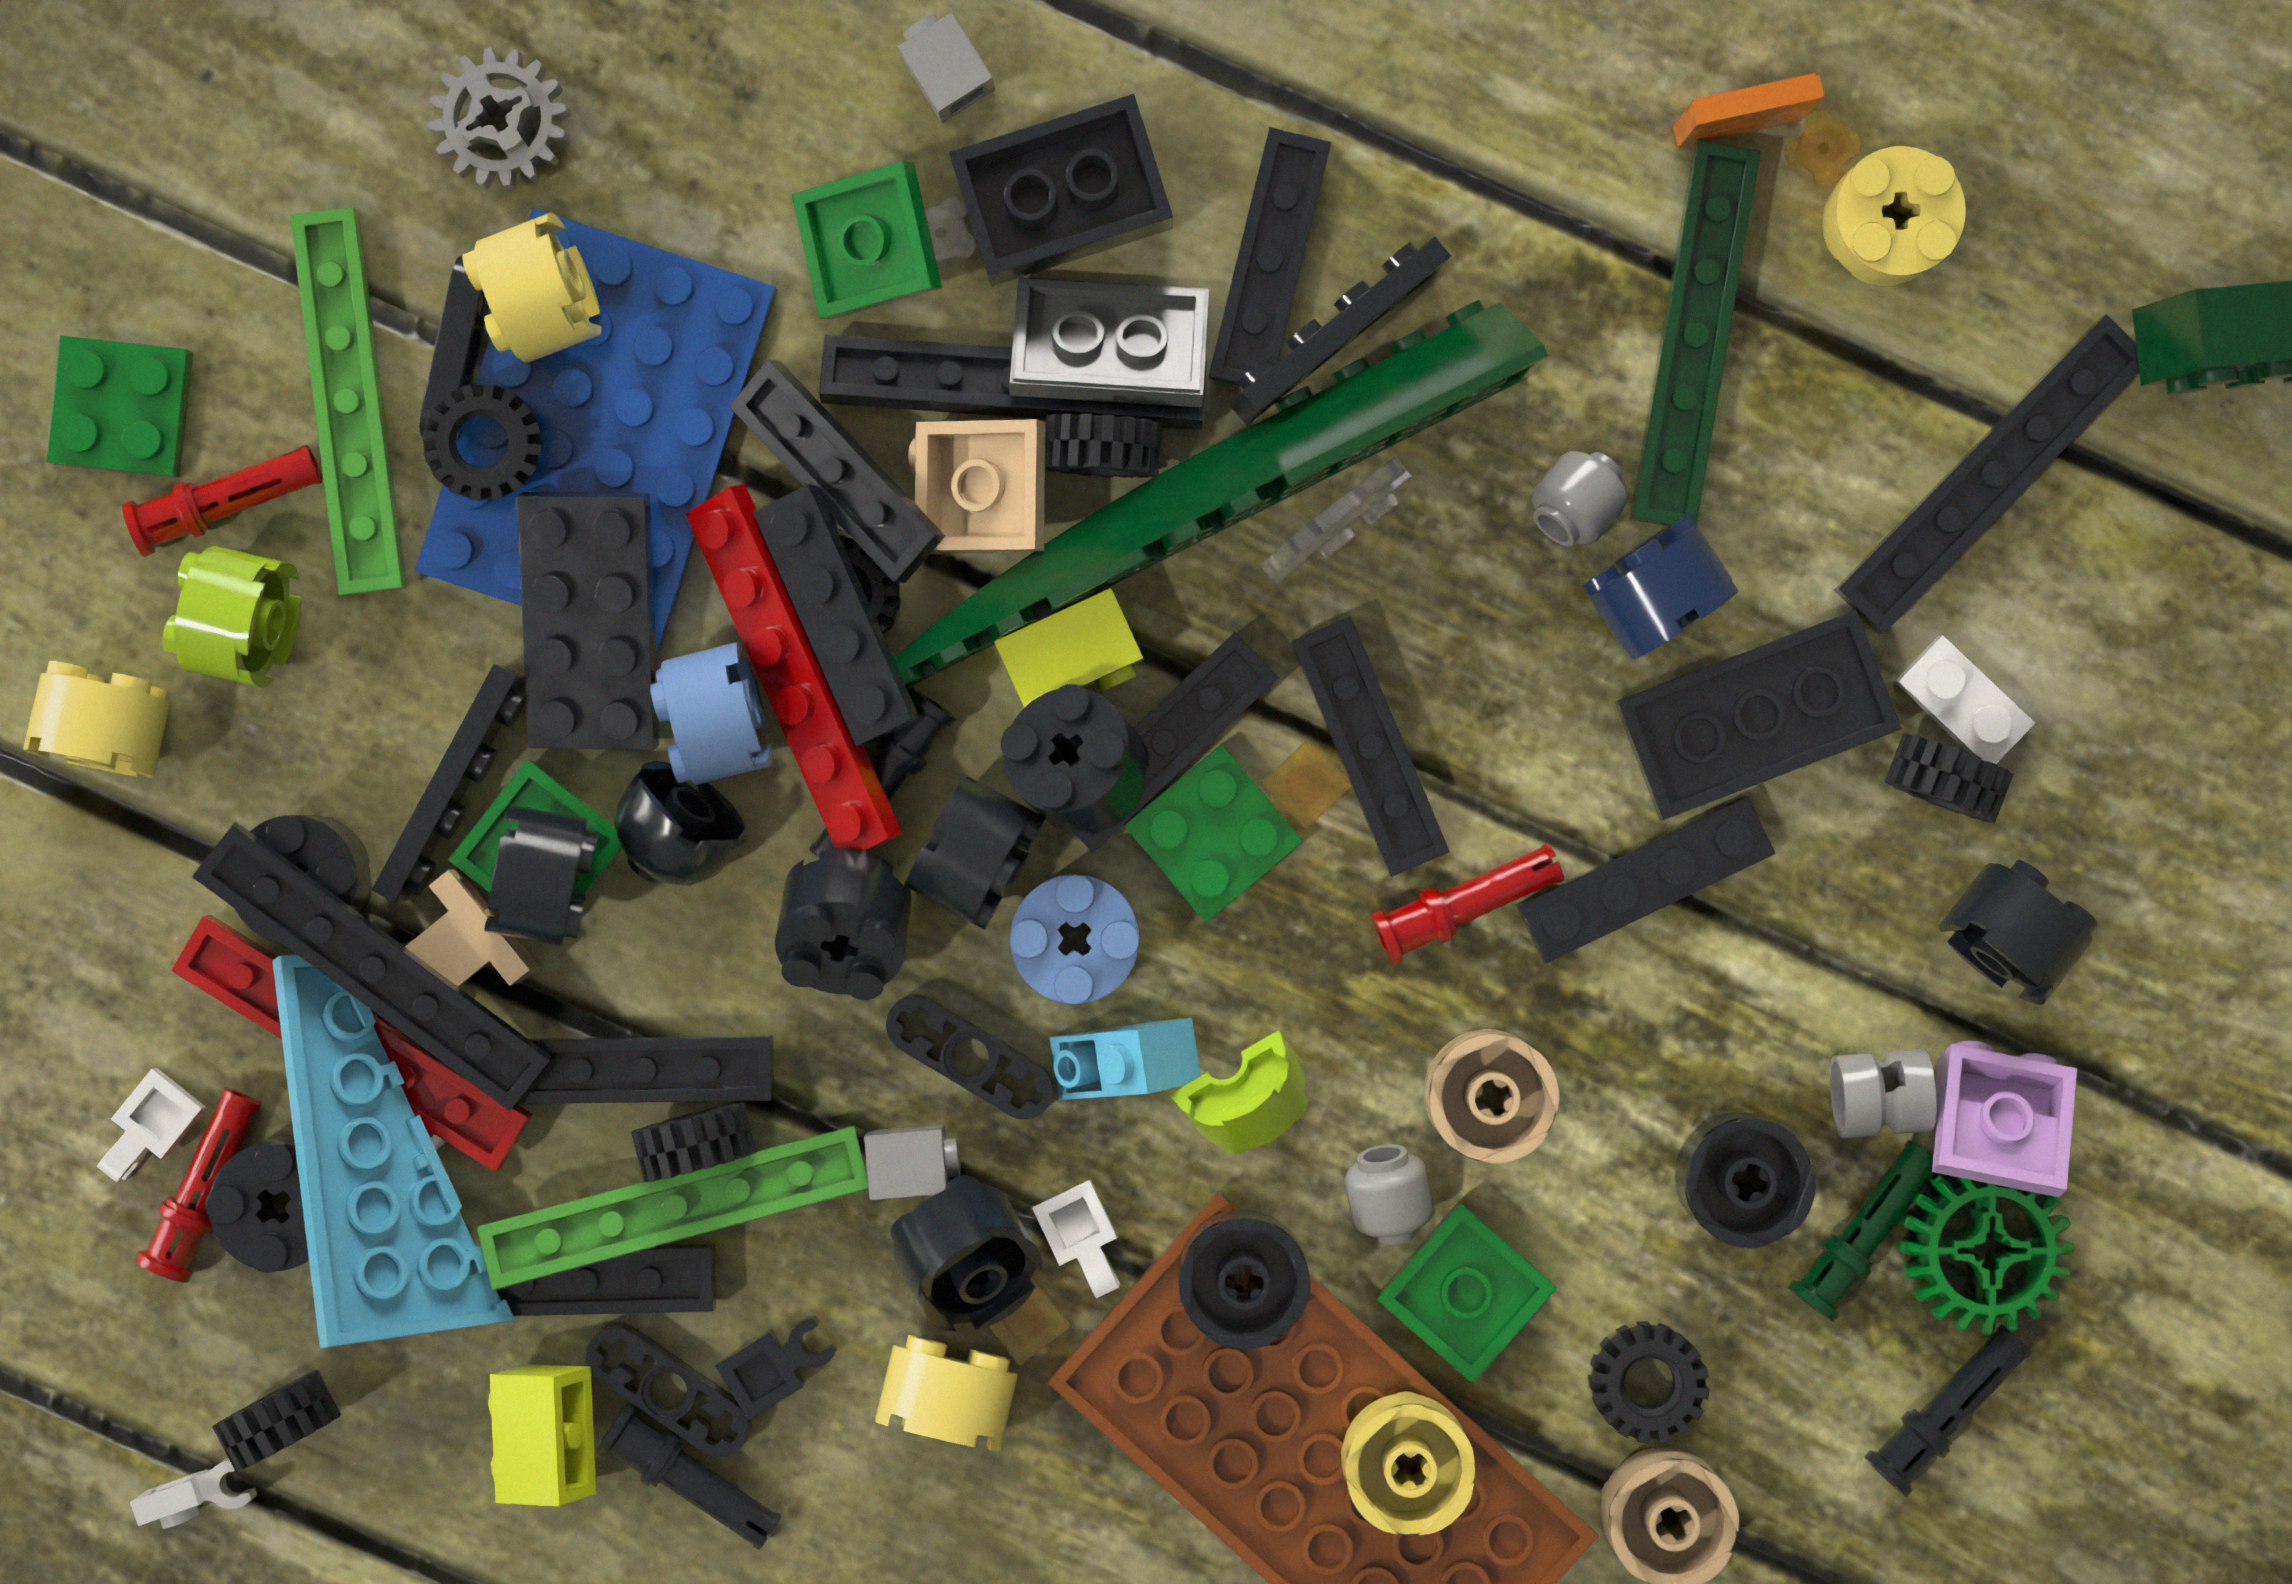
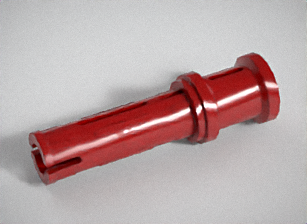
(193, 508)
(1438, 914)
(178, 1212)

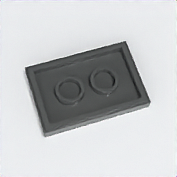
(1109, 342)

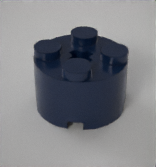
(1660, 588)

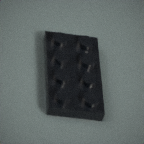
(588, 620)
(1758, 715)

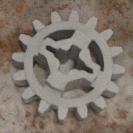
(522, 109)

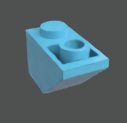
(1125, 1059)

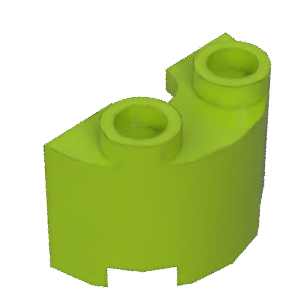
(1253, 1103)

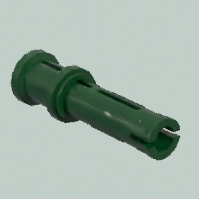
(1848, 1255)

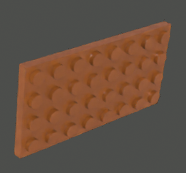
(1260, 1438)

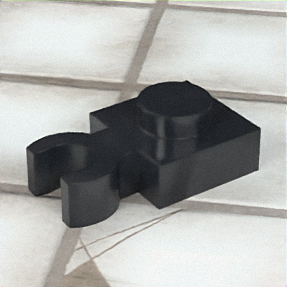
(767, 1370)

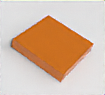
(1748, 110)

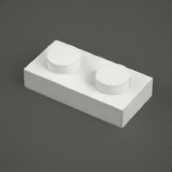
(1964, 701)

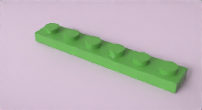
(348, 401)
(672, 1208)

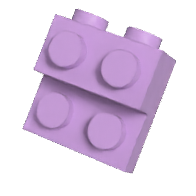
(2004, 1118)

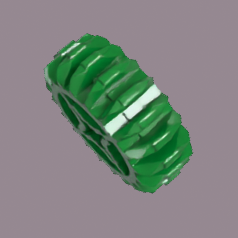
(1987, 1275)

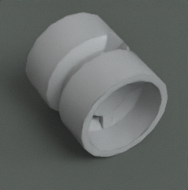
(1882, 1093)

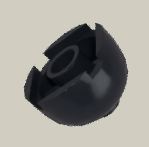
(674, 829)

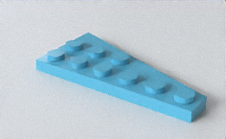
(373, 1191)

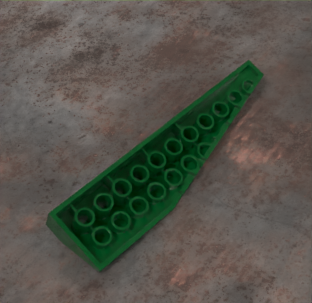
(1243, 476)

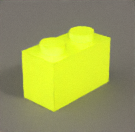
(1072, 647)
(542, 1435)

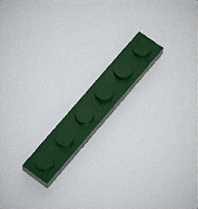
(1695, 333)

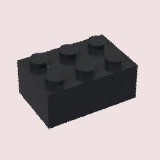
(1062, 190)

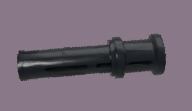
(902, 752)
(1928, 1431)
(663, 1461)

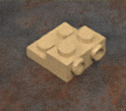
(982, 483)

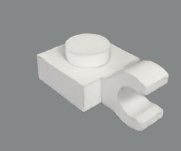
(153, 1120)
(1077, 1228)
(178, 1499)

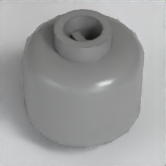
(1578, 498)
(1389, 1193)

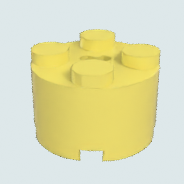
(1917, 187)
(533, 289)
(98, 723)
(946, 1394)
(1405, 1501)

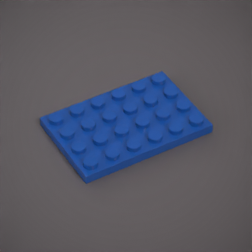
(615, 412)

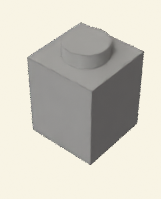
(945, 65)
(910, 1161)

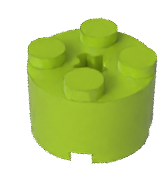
(233, 615)

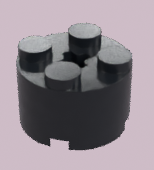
(1048, 741)
(327, 849)
(974, 852)
(538, 876)
(843, 924)
(2018, 930)
(244, 1208)
(1757, 1213)
(966, 1255)
(1270, 1304)

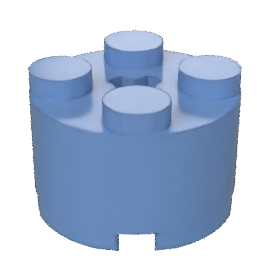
(712, 714)
(1074, 975)

